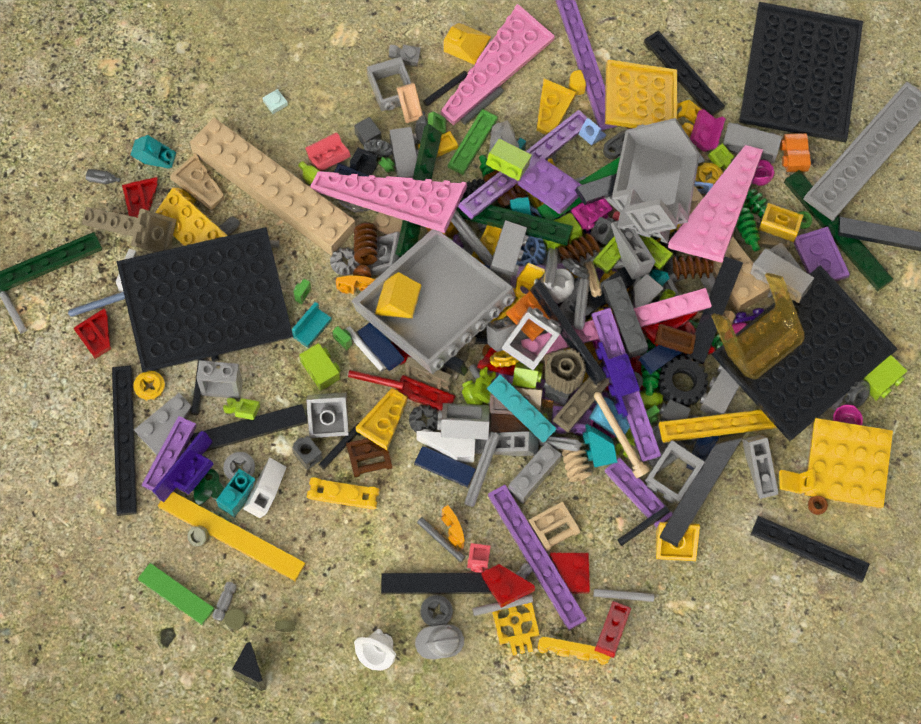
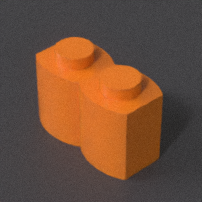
(795, 152)

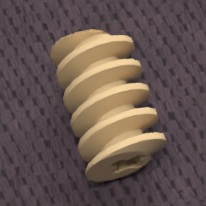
(575, 464)

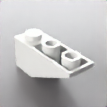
(455, 448)
(265, 488)

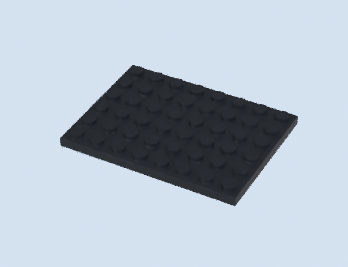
(801, 72)
(204, 299)
(836, 352)

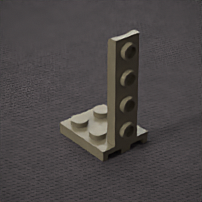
(149, 230)
(440, 379)

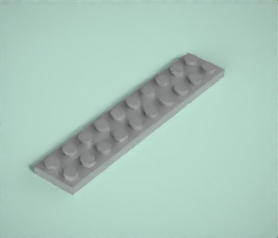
(867, 153)

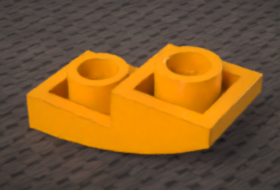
(349, 284)
(455, 532)

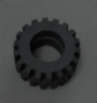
(686, 367)

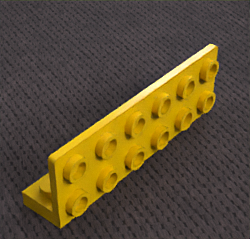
(191, 223)

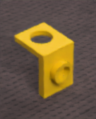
(689, 110)
(527, 278)
(796, 482)

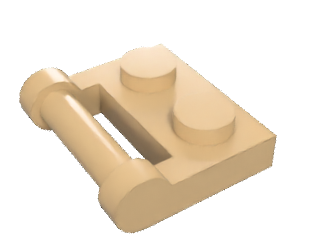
(551, 520)

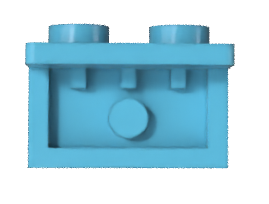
(599, 418)

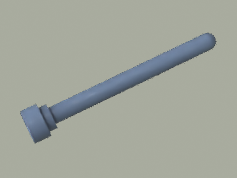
(96, 304)

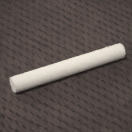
(366, 350)

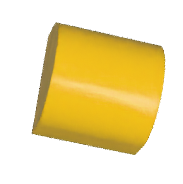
(577, 82)

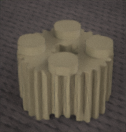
(556, 371)

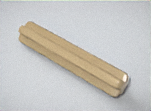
(593, 279)

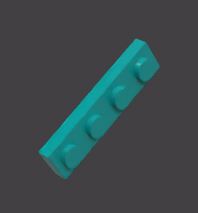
(521, 408)

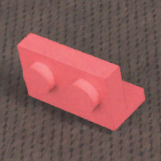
(327, 152)

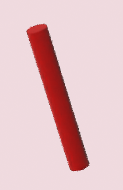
(376, 379)

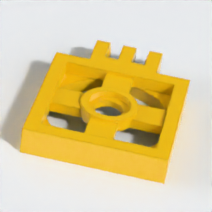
(519, 639)

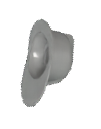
(439, 641)

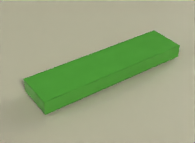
(472, 142)
(176, 594)

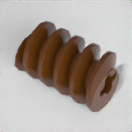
(365, 243)
(579, 248)
(692, 267)

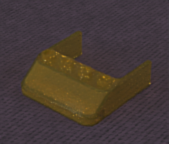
(768, 338)

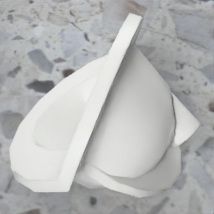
(375, 650)

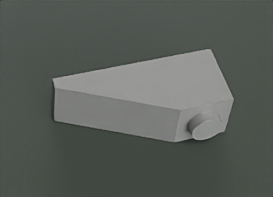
(633, 252)
(512, 444)
(760, 465)

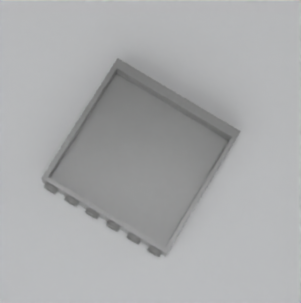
(452, 306)

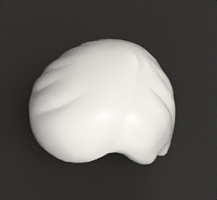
(562, 287)

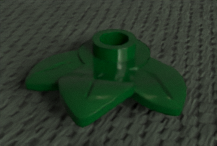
(207, 489)

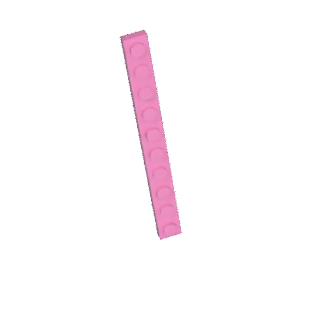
(645, 314)

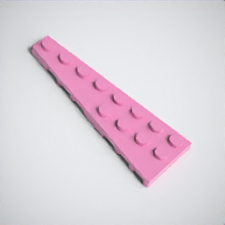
(507, 53)
(411, 200)
(716, 216)

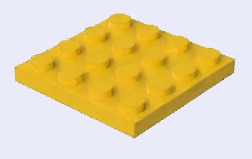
(639, 94)
(849, 462)

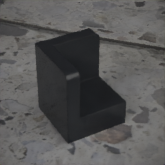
(364, 161)

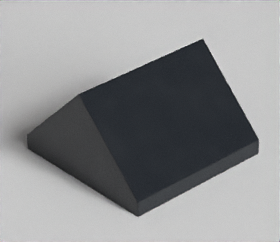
(247, 668)

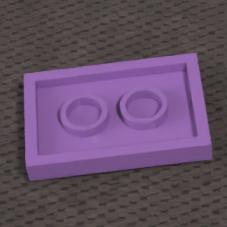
(550, 185)
(820, 249)

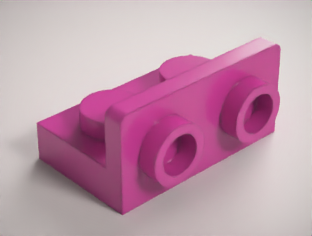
(707, 131)
(590, 213)

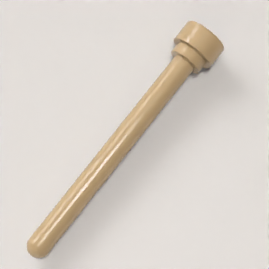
(639, 468)

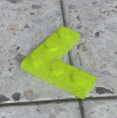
(610, 254)

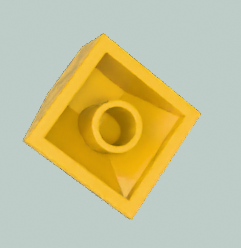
(465, 42)

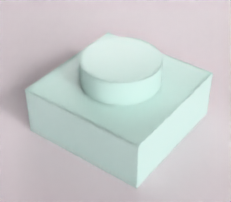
(275, 101)

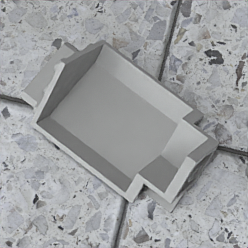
(655, 178)

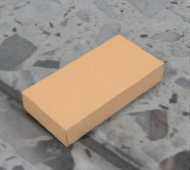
(409, 102)

